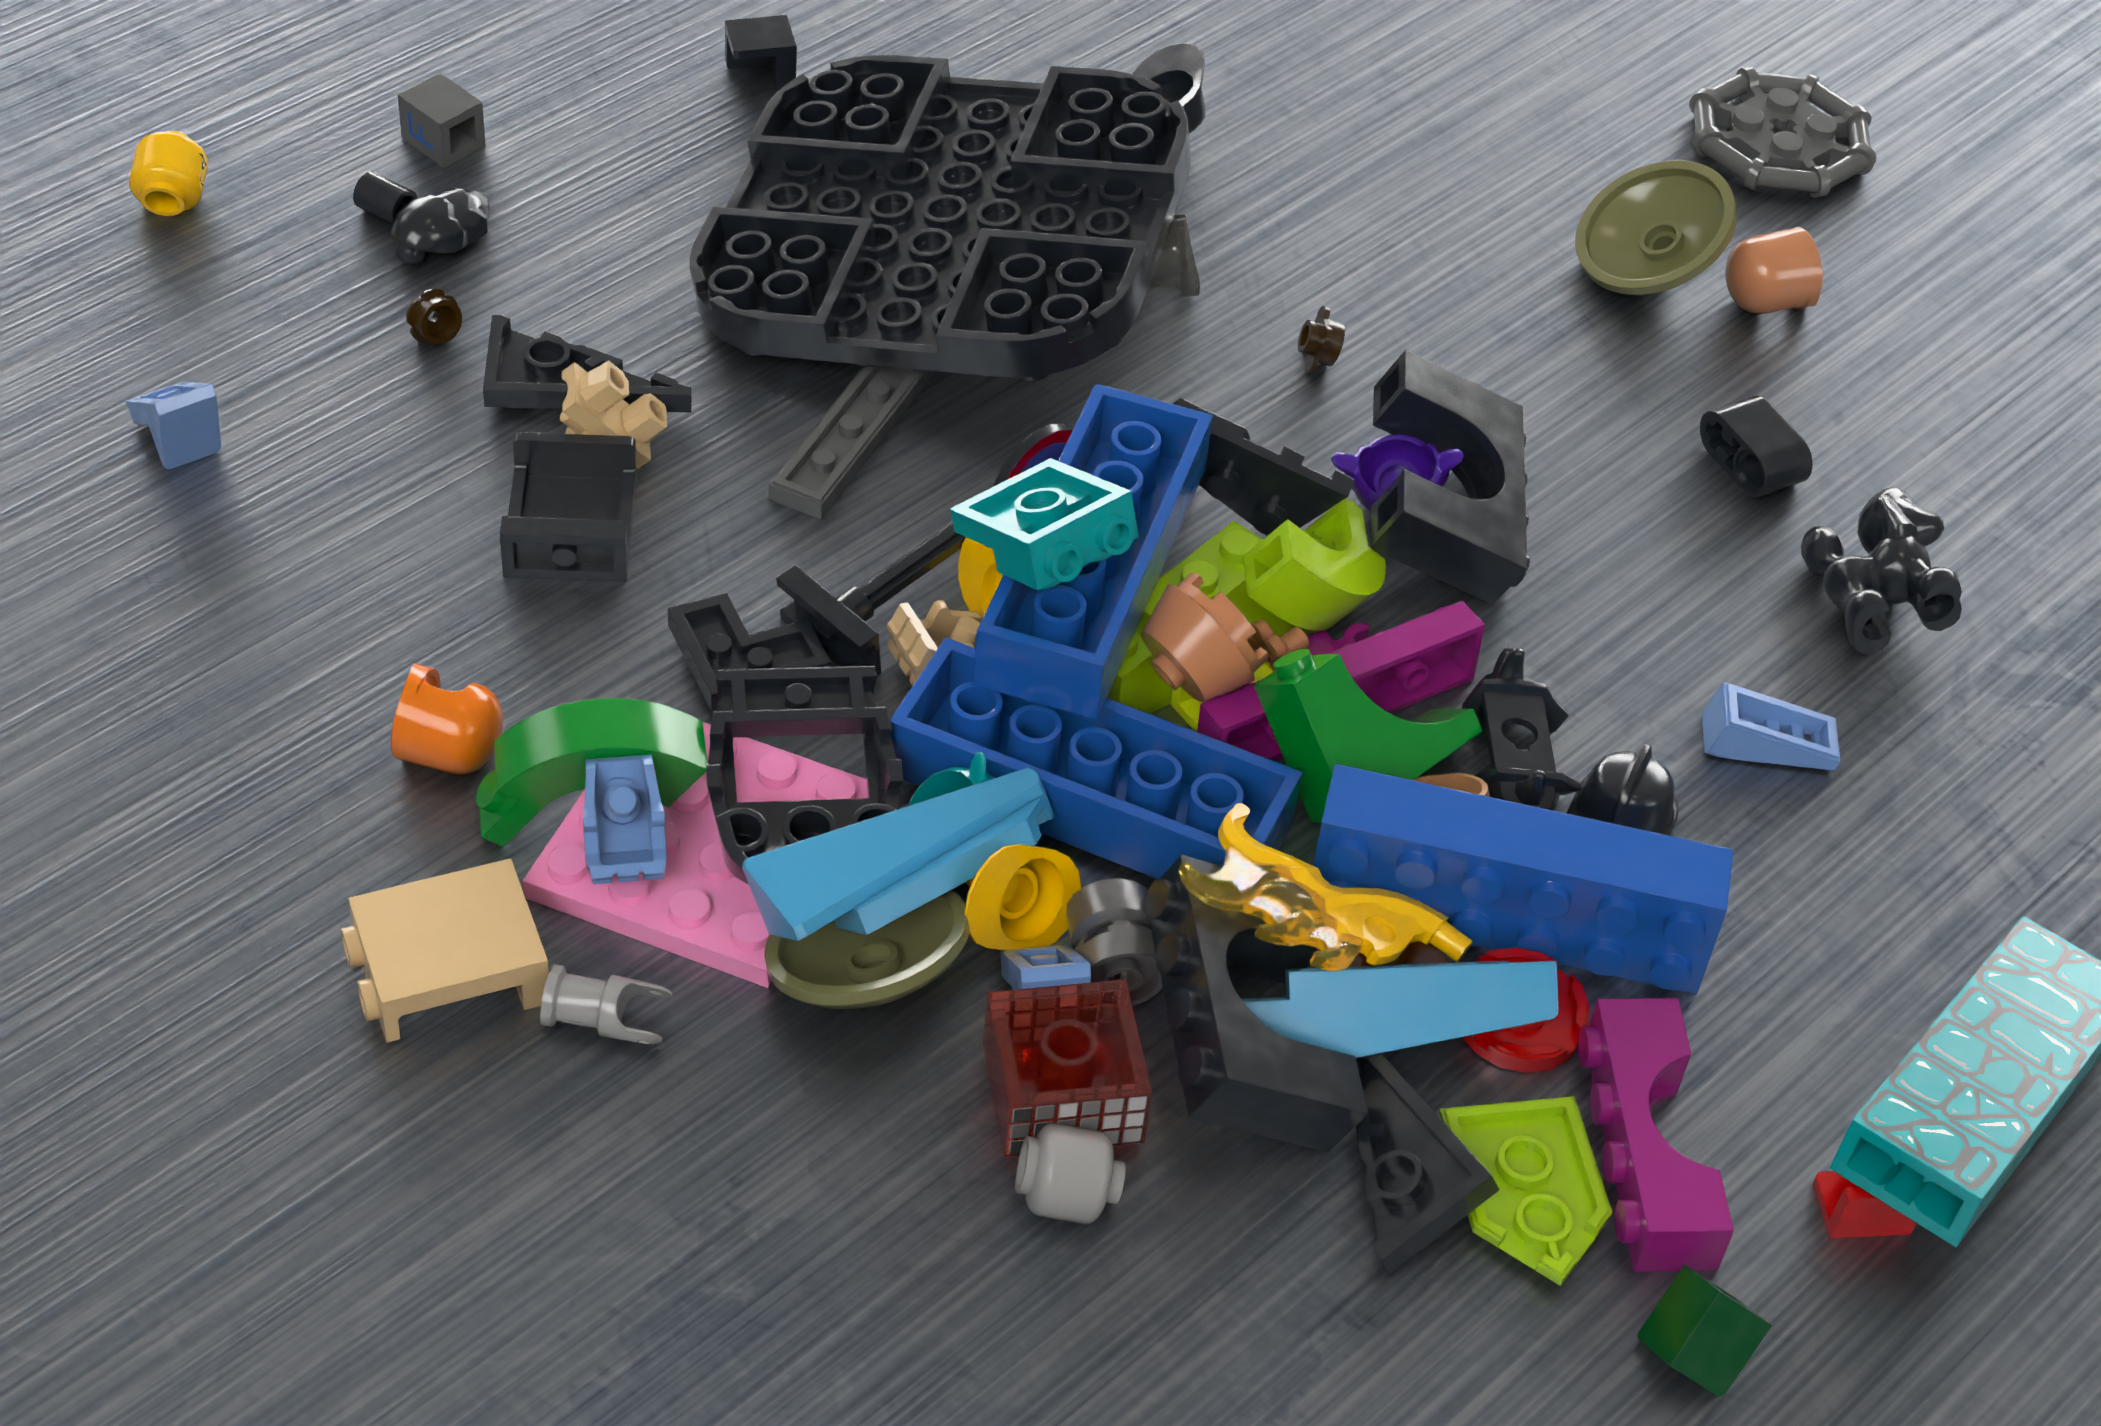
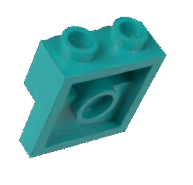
(1049, 523)

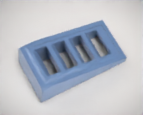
(1748, 728)

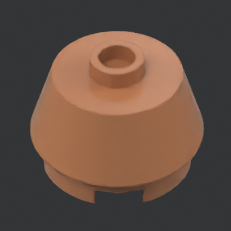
(1201, 641)

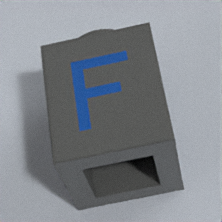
(441, 120)

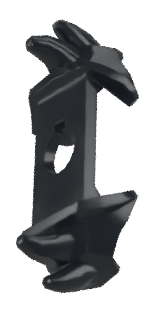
(1512, 698)

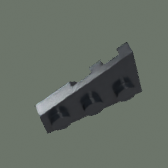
(1264, 484)

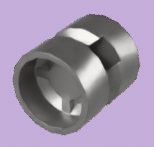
(1115, 935)

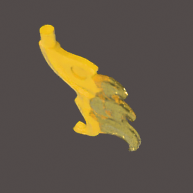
(1311, 911)

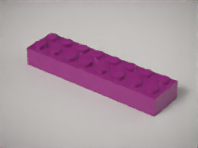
(1389, 667)

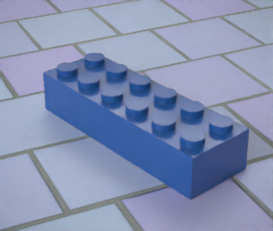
(1071, 638)
(1115, 783)
(1532, 876)

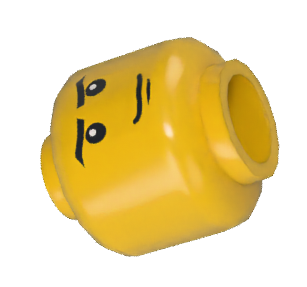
(168, 173)

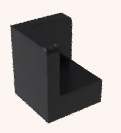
(762, 43)

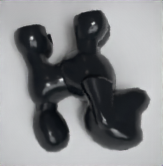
(1894, 572)

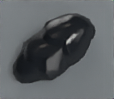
(440, 223)

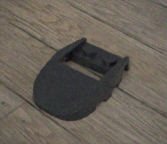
(796, 705)

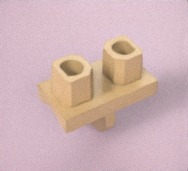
(597, 408)

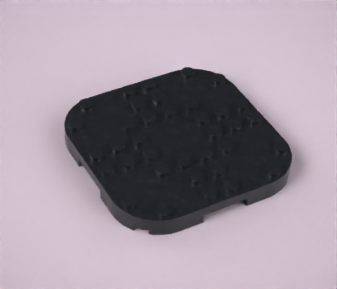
(945, 218)

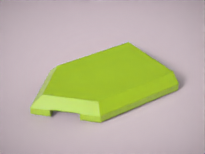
(1546, 1177)

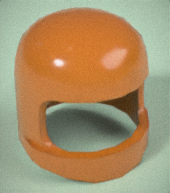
(445, 727)

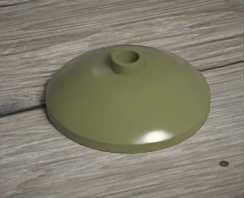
(1656, 227)
(861, 970)

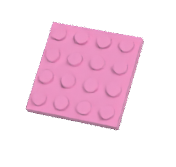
(699, 903)

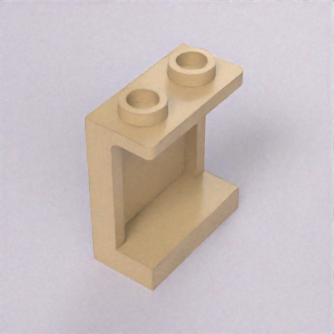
(444, 943)

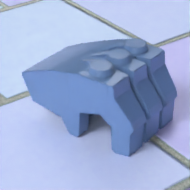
(623, 820)

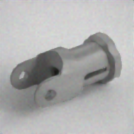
(596, 1003)

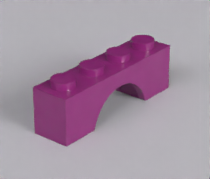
(1666, 1202)

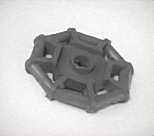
(1782, 132)

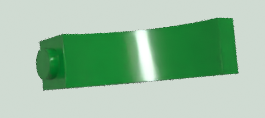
(1329, 721)

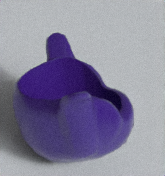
(1383, 460)

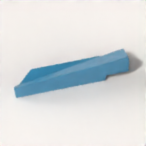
(894, 860)
(1407, 1004)

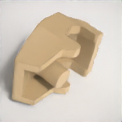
(917, 640)

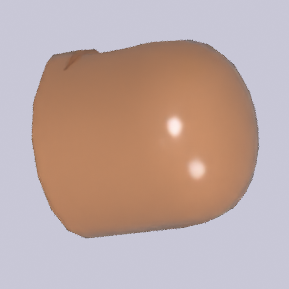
(1775, 272)

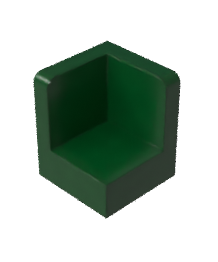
(1703, 1331)

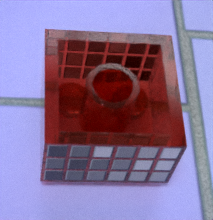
(1066, 1061)

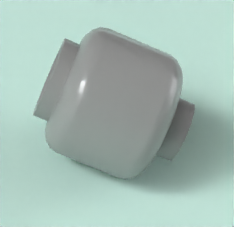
(1069, 1173)

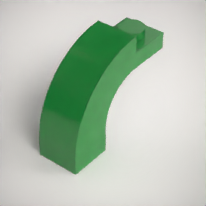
(548, 753)

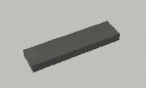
(845, 438)

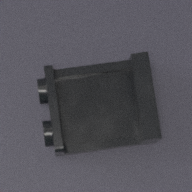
(570, 507)

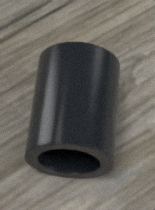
(381, 196)

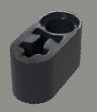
(1756, 446)

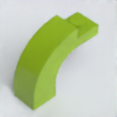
(1315, 573)

